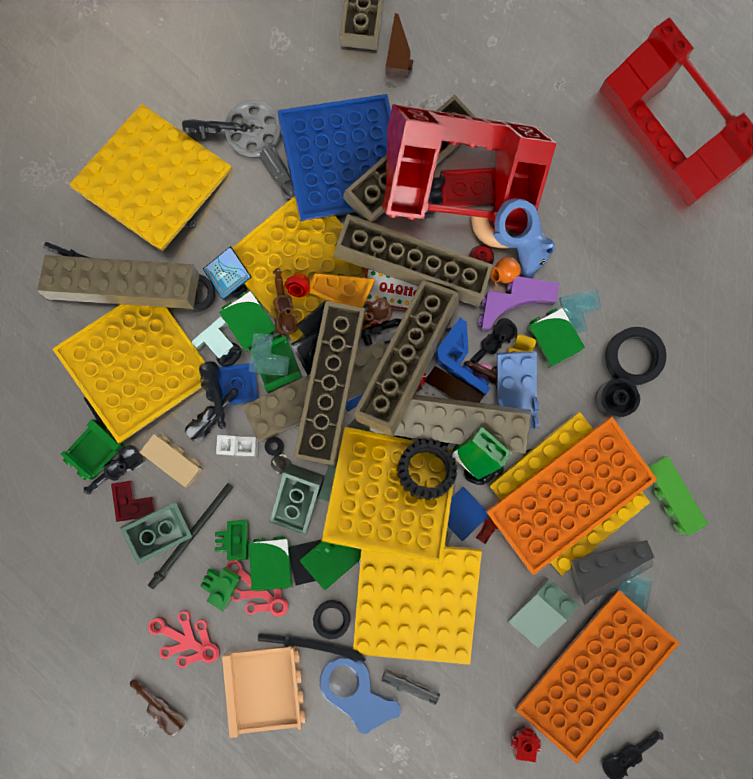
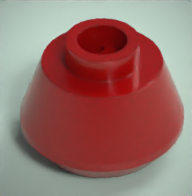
(482, 253)
(298, 285)

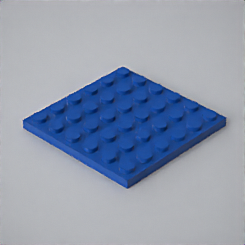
(331, 149)

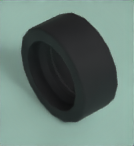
(210, 296)
(331, 634)

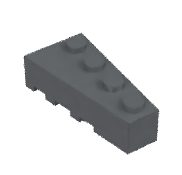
(610, 568)

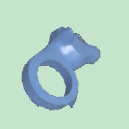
(531, 244)
(362, 706)

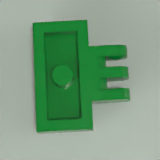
(234, 540)
(220, 586)

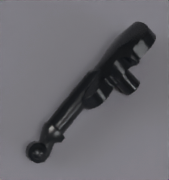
(204, 127)
(372, 330)
(503, 331)
(210, 375)
(199, 428)
(128, 459)
(617, 766)

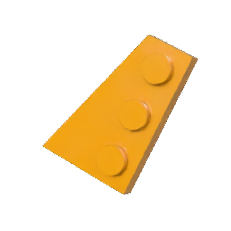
(342, 289)

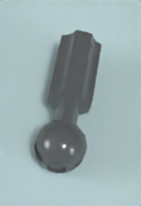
(278, 170)

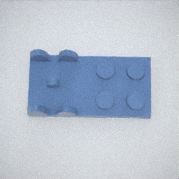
(518, 382)

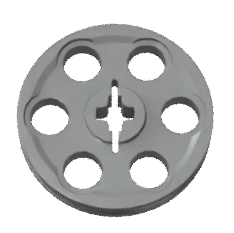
(261, 128)

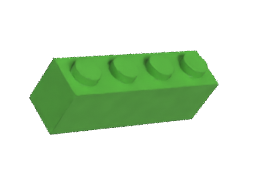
(676, 497)

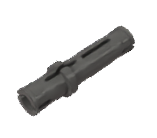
(410, 687)

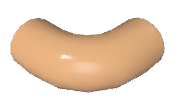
(484, 231)

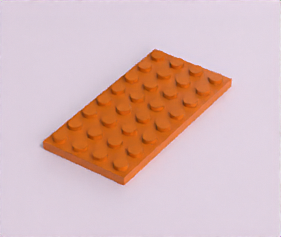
(571, 495)
(597, 676)

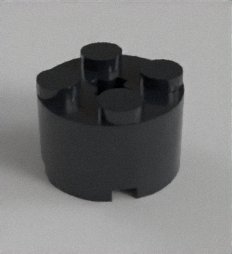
(627, 394)

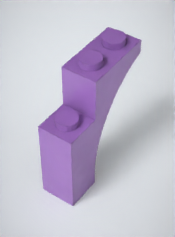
(521, 292)

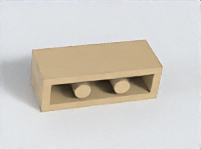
(171, 460)

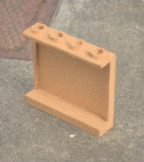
(263, 690)

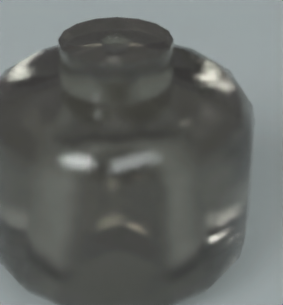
(280, 463)

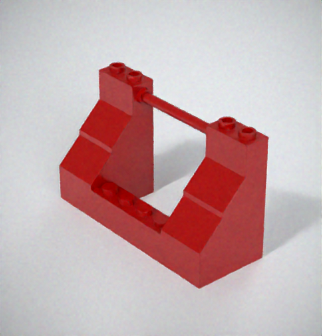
(648, 73)
(413, 148)

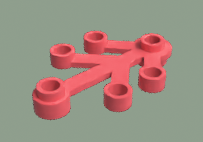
(272, 600)
(186, 641)

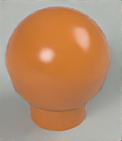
(506, 270)

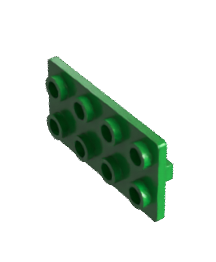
(330, 562)

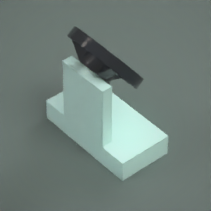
(218, 343)

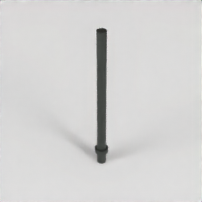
(159, 575)

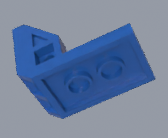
(457, 344)

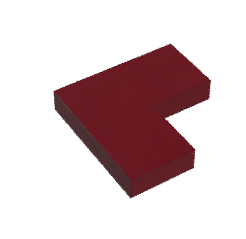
(126, 506)

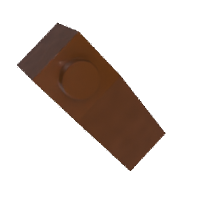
(399, 53)
(452, 387)

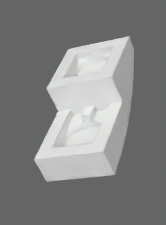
(237, 446)

